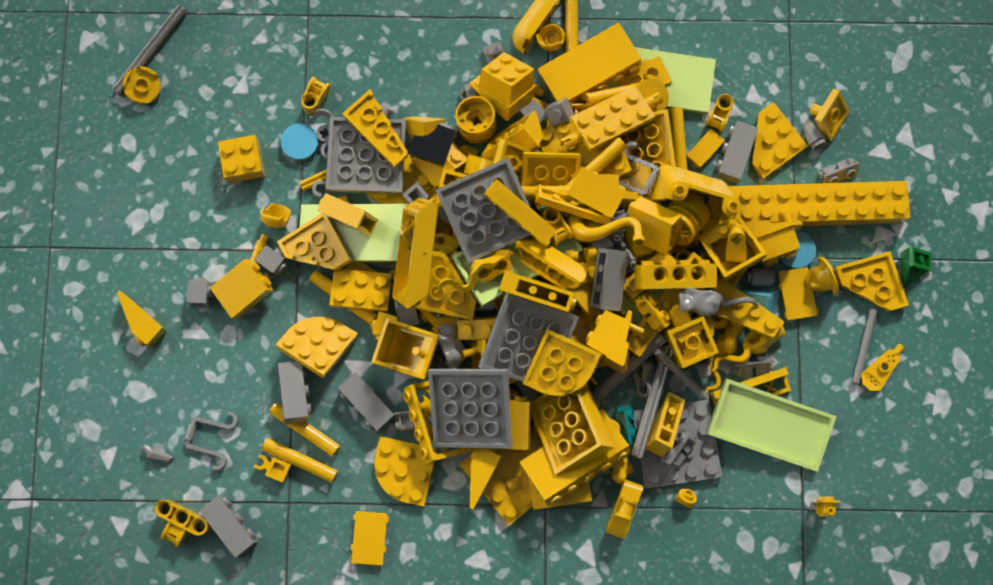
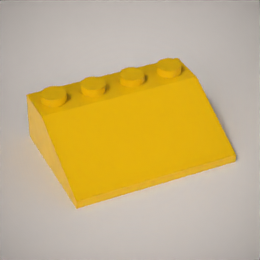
(654, 141)
(570, 429)

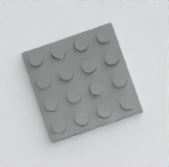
(357, 165)
(474, 218)
(519, 333)
(470, 408)
(699, 463)

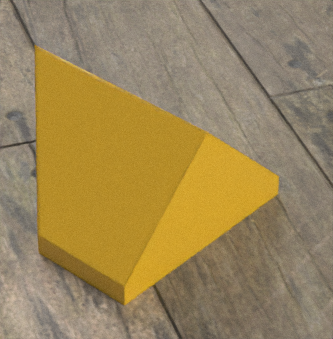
(421, 125)

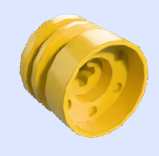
(475, 110)
(693, 218)

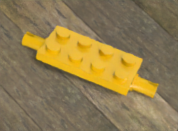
(611, 119)

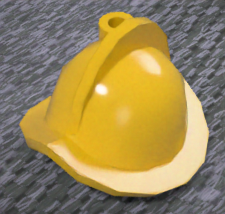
(822, 277)

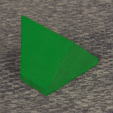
(914, 264)

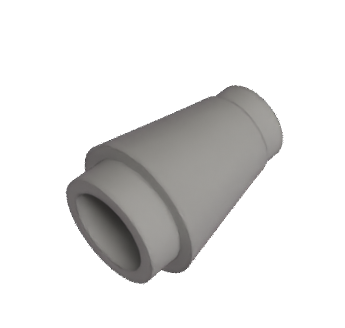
(813, 136)

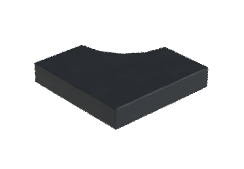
(434, 146)

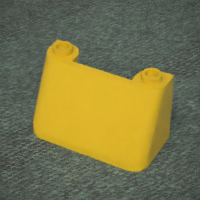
(676, 182)

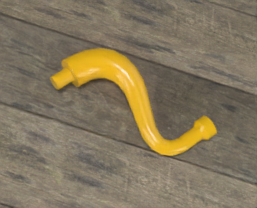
(587, 234)

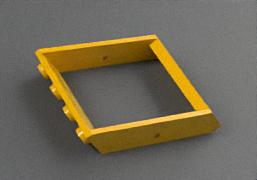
(413, 268)

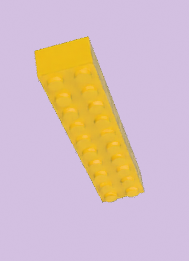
(826, 203)

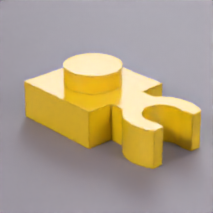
(275, 469)

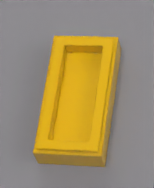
(705, 148)

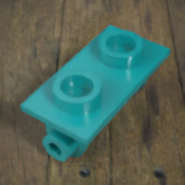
(625, 416)

